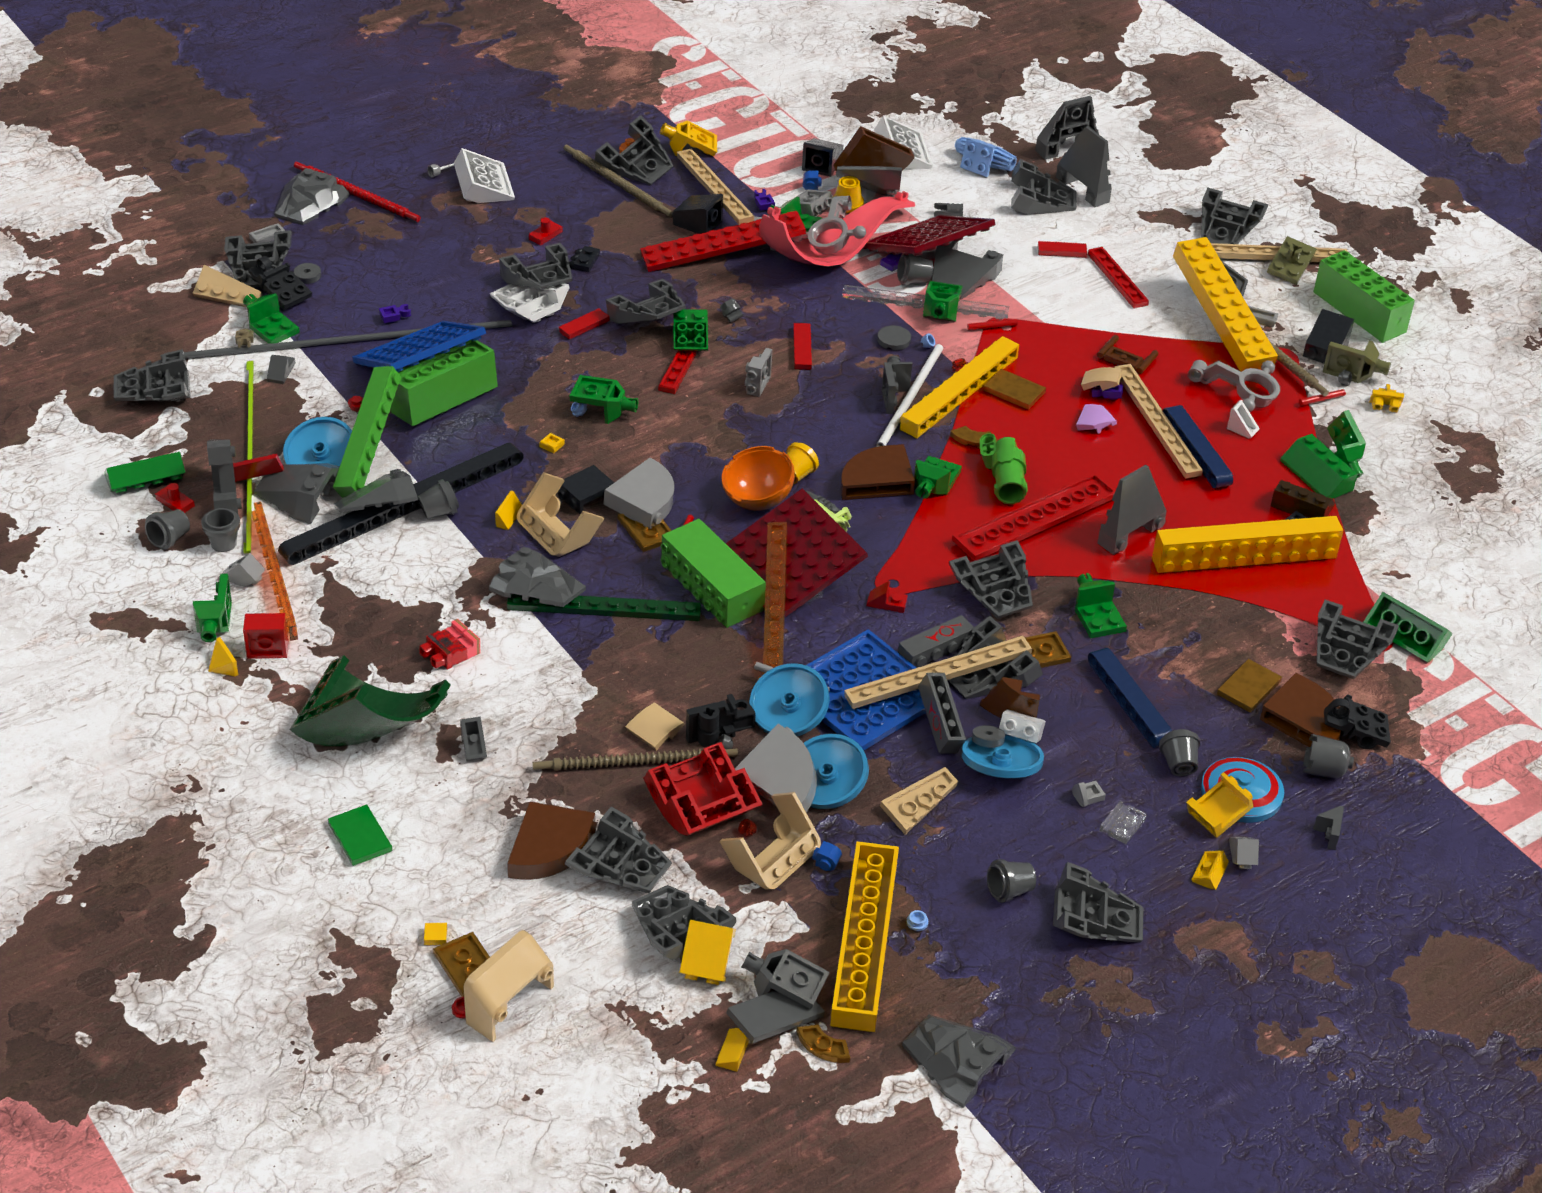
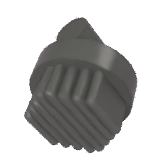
(731, 310)

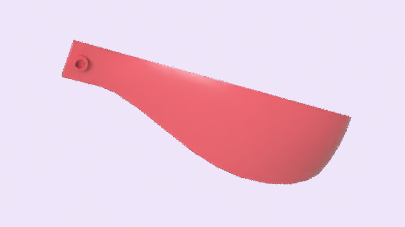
(869, 216)

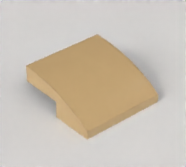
(1105, 377)
(654, 725)

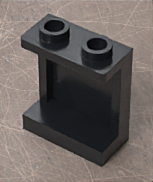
(584, 487)

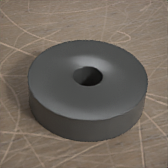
(308, 273)
(988, 736)

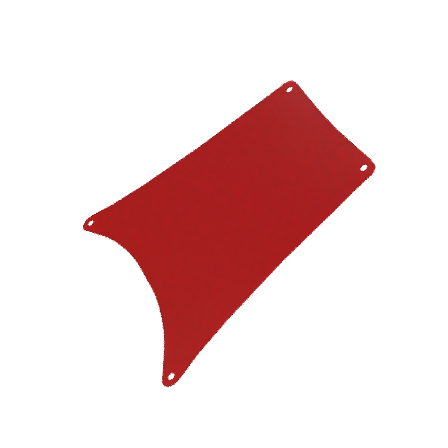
(1062, 454)

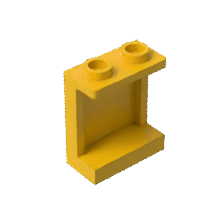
(1221, 805)
(706, 951)

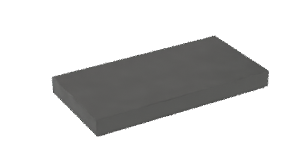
(771, 1015)

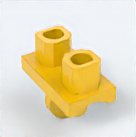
(1386, 397)

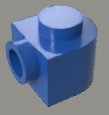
(811, 180)
(827, 856)

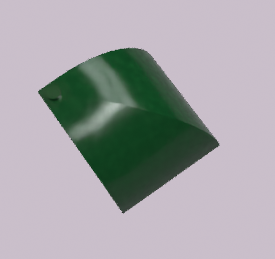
(354, 712)

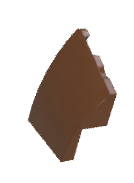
(1008, 696)

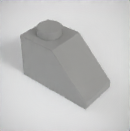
(245, 571)
(1244, 851)

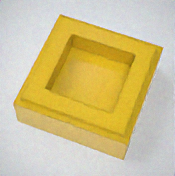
(551, 443)
(435, 933)

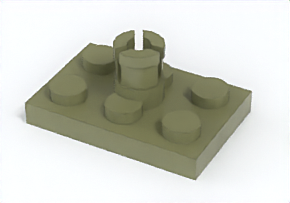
(1291, 260)

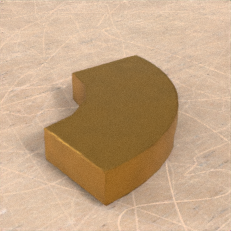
(967, 436)
(823, 1045)

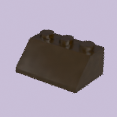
(1295, 498)

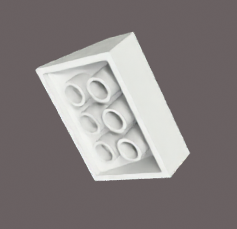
(908, 137)
(482, 178)

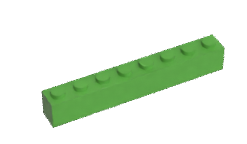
(367, 430)

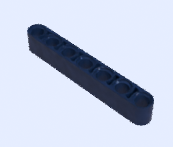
(1211, 463)
(1129, 696)

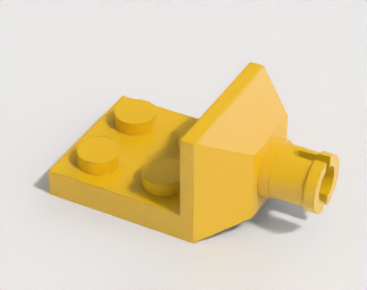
(692, 134)

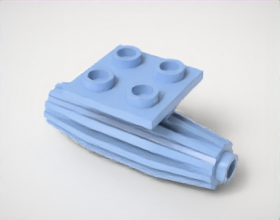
(980, 156)

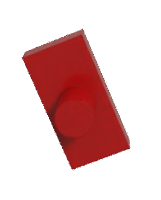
(546, 232)
(174, 499)

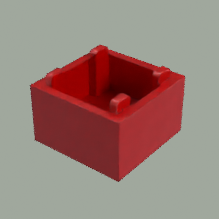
(265, 635)

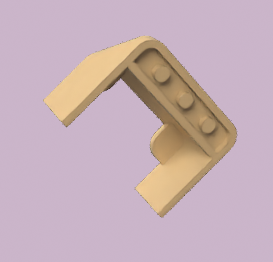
(540, 519)
(791, 849)
(501, 979)

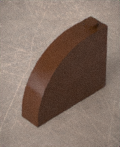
(873, 149)
(878, 473)
(1299, 710)
(548, 840)

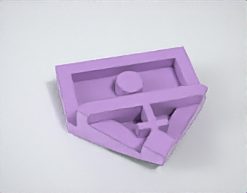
(1095, 417)

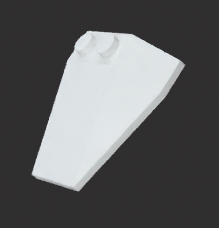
(531, 302)

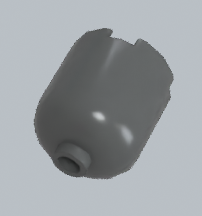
(1327, 757)

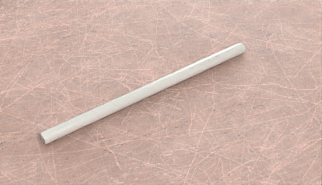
(910, 395)

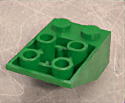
(690, 330)

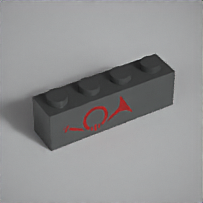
(936, 641)
(942, 713)

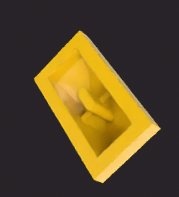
(222, 660)

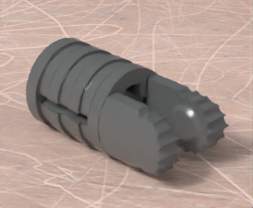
(948, 209)

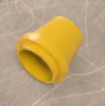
(850, 187)
(803, 459)

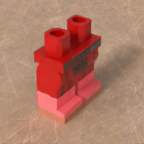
(450, 645)

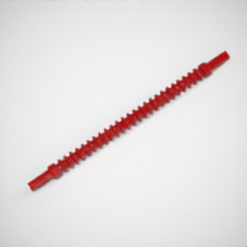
(367, 196)

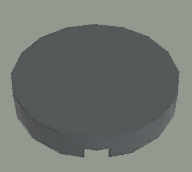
(894, 337)

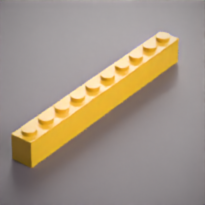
(958, 387)

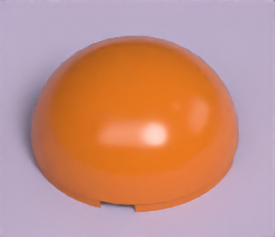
(758, 478)

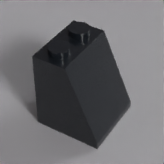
(820, 156)
(699, 213)
(1327, 328)

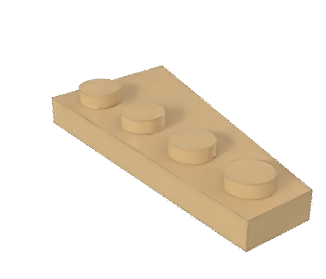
(222, 288)
(917, 800)

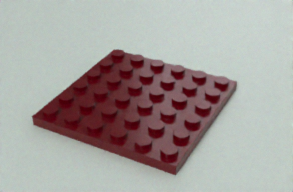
(929, 234)
(816, 548)

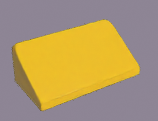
(507, 511)
(1210, 869)
(732, 1050)

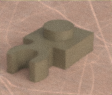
(244, 337)

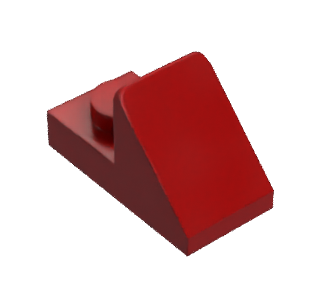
(883, 599)

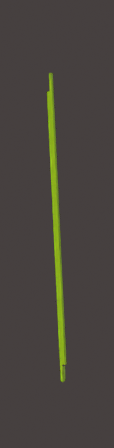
(247, 546)

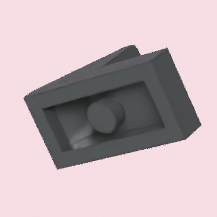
(280, 368)
(473, 738)
(1331, 824)

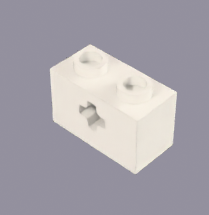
(1022, 726)

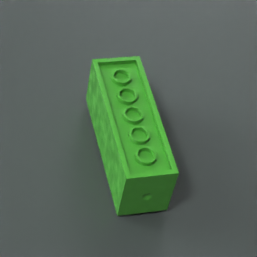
(1363, 296)
(444, 382)
(713, 573)

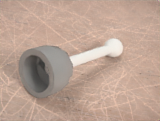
(435, 170)

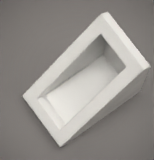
(1242, 421)

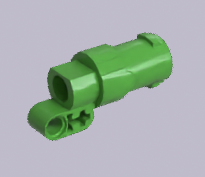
(1007, 466)

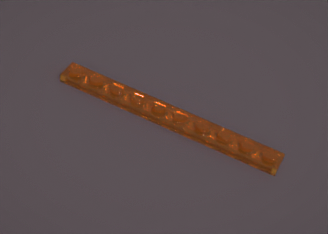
(272, 564)
(775, 594)

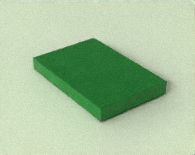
(360, 835)

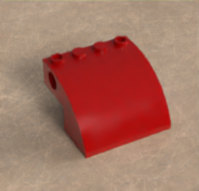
(701, 790)

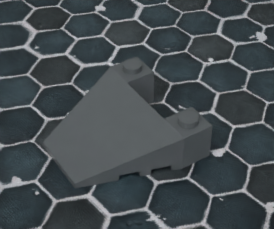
(1066, 122)
(640, 161)
(1088, 163)
(1039, 192)
(965, 269)
(541, 275)
(661, 303)
(220, 459)
(1135, 505)
(980, 682)

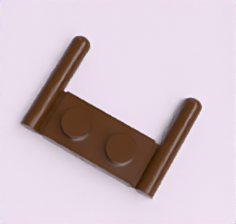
(1121, 357)

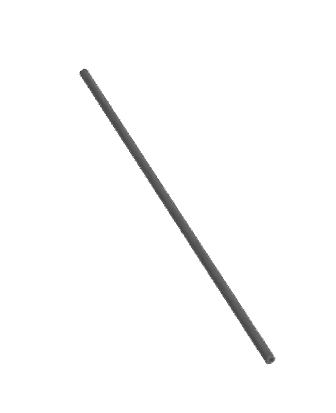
(323, 341)

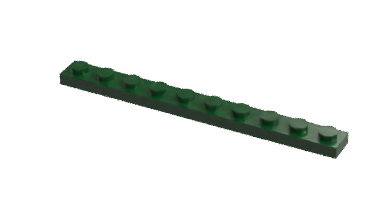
(613, 607)

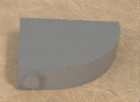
(643, 493)
(781, 766)

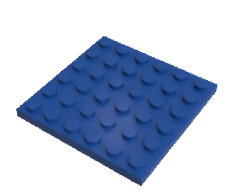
(420, 345)
(858, 663)

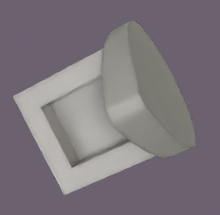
(1088, 793)

